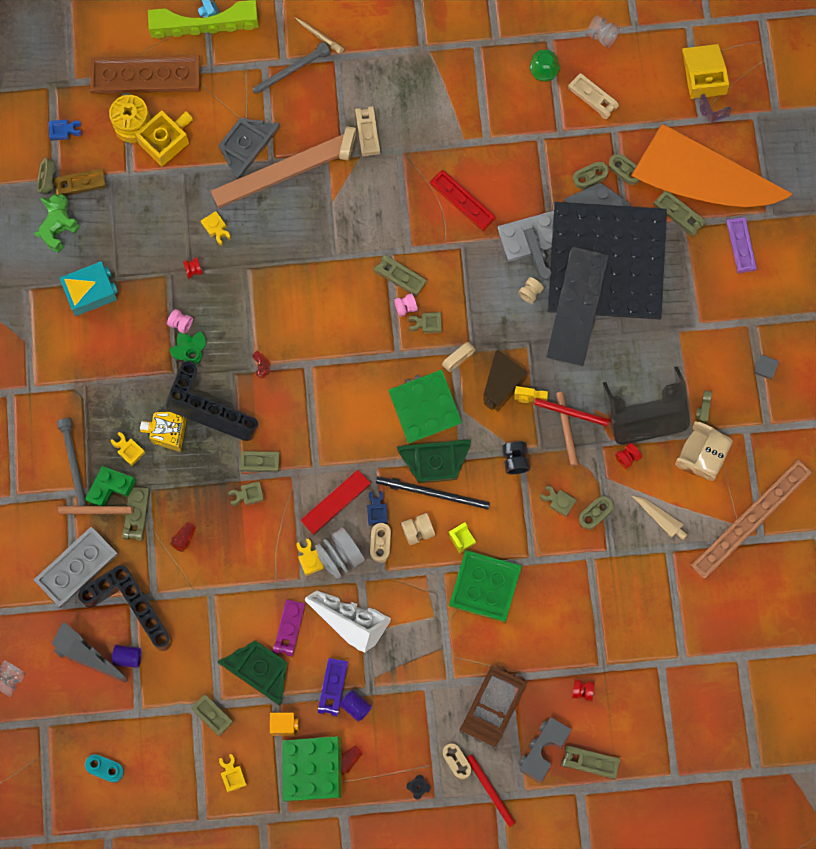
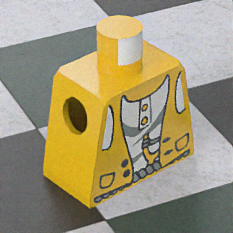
(166, 430)

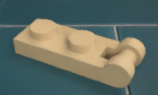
(593, 95)
(367, 131)

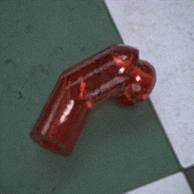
(263, 364)

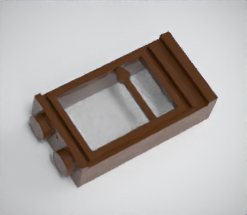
(494, 706)

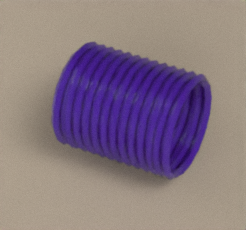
(126, 656)
(355, 705)

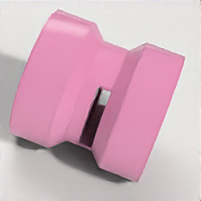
(405, 305)
(180, 321)

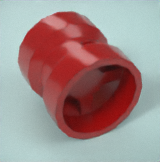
(628, 456)
(579, 687)

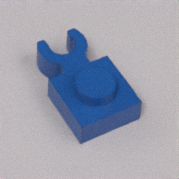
(61, 129)

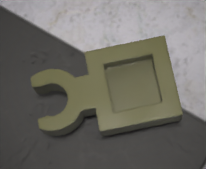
(429, 322)
(703, 412)
(250, 494)
(560, 503)

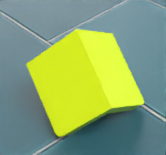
(461, 537)

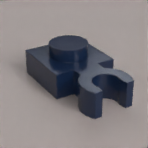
(377, 512)

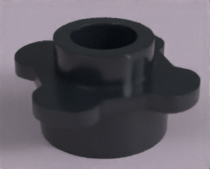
(418, 781)

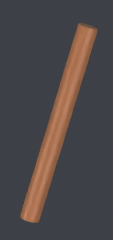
(567, 431)
(95, 509)

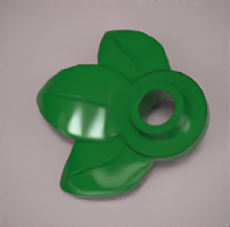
(187, 345)

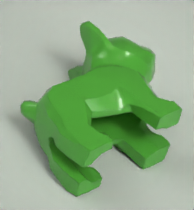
(56, 222)

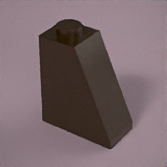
(502, 381)

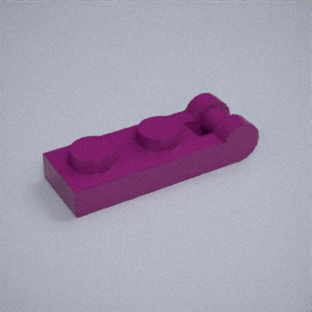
(289, 627)

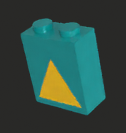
(89, 288)

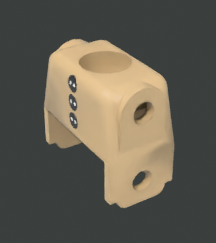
(704, 452)

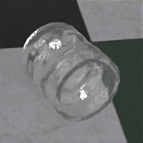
(601, 30)
(9, 677)

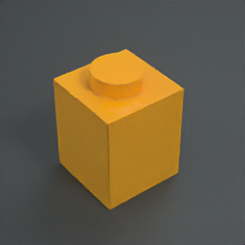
(283, 724)

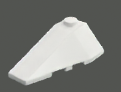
(357, 626)

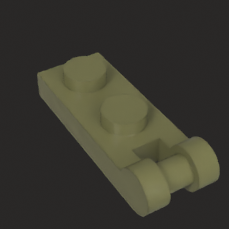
(680, 213)
(400, 276)
(139, 500)
(591, 762)

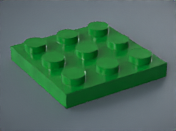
(424, 406)
(485, 586)
(311, 769)

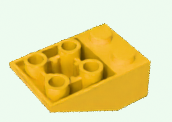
(705, 71)

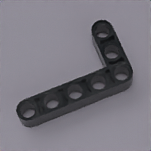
(206, 411)
(133, 601)

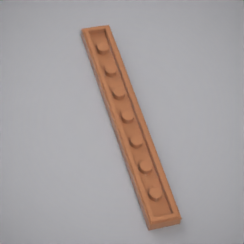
(277, 172)
(751, 519)

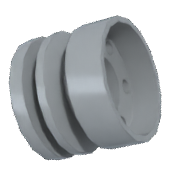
(339, 553)

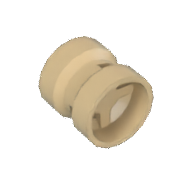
(531, 290)

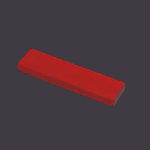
(462, 200)
(335, 502)

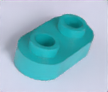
(103, 768)

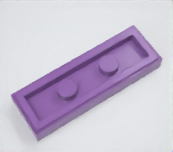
(741, 245)

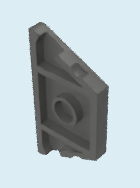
(245, 143)
(597, 195)

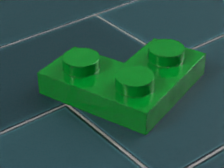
(108, 482)

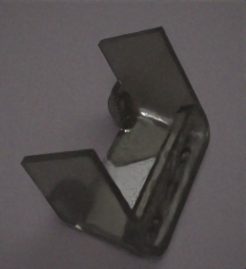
(652, 418)

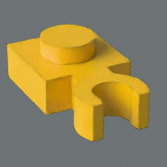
(215, 226)
(525, 395)
(129, 450)
(309, 559)
(232, 777)

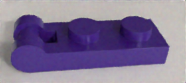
(333, 686)

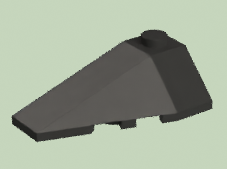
(76, 649)

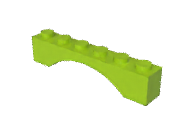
(239, 16)

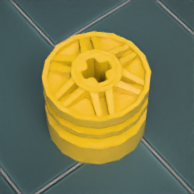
(126, 125)

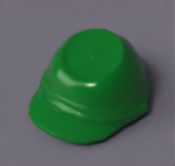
(544, 65)

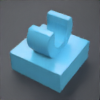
(209, 9)

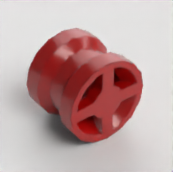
(192, 267)

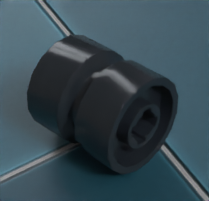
(516, 457)

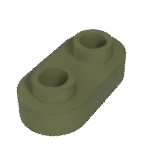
(626, 169)
(589, 175)
(45, 176)
(594, 512)

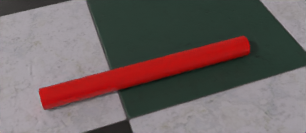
(571, 412)
(491, 791)

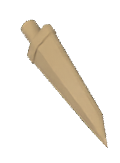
(331, 43)
(667, 522)

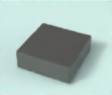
(766, 367)

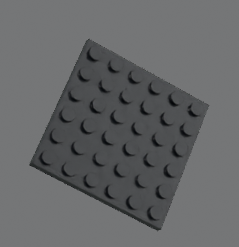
(635, 250)

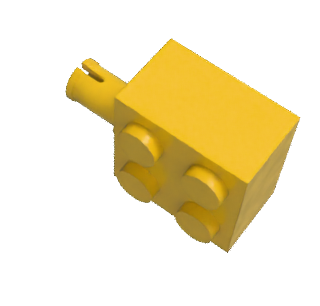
(164, 137)

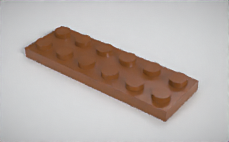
(145, 74)

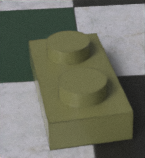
(259, 461)
(212, 715)

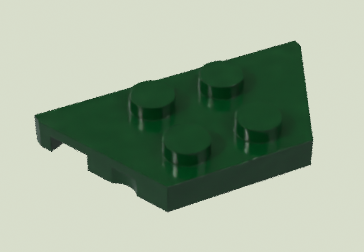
(435, 460)
(258, 669)

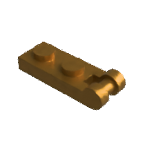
(80, 182)

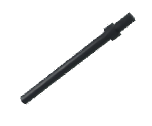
(396, 484)

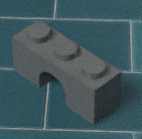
(553, 734)

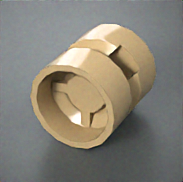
(418, 529)

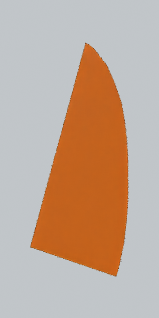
(701, 174)

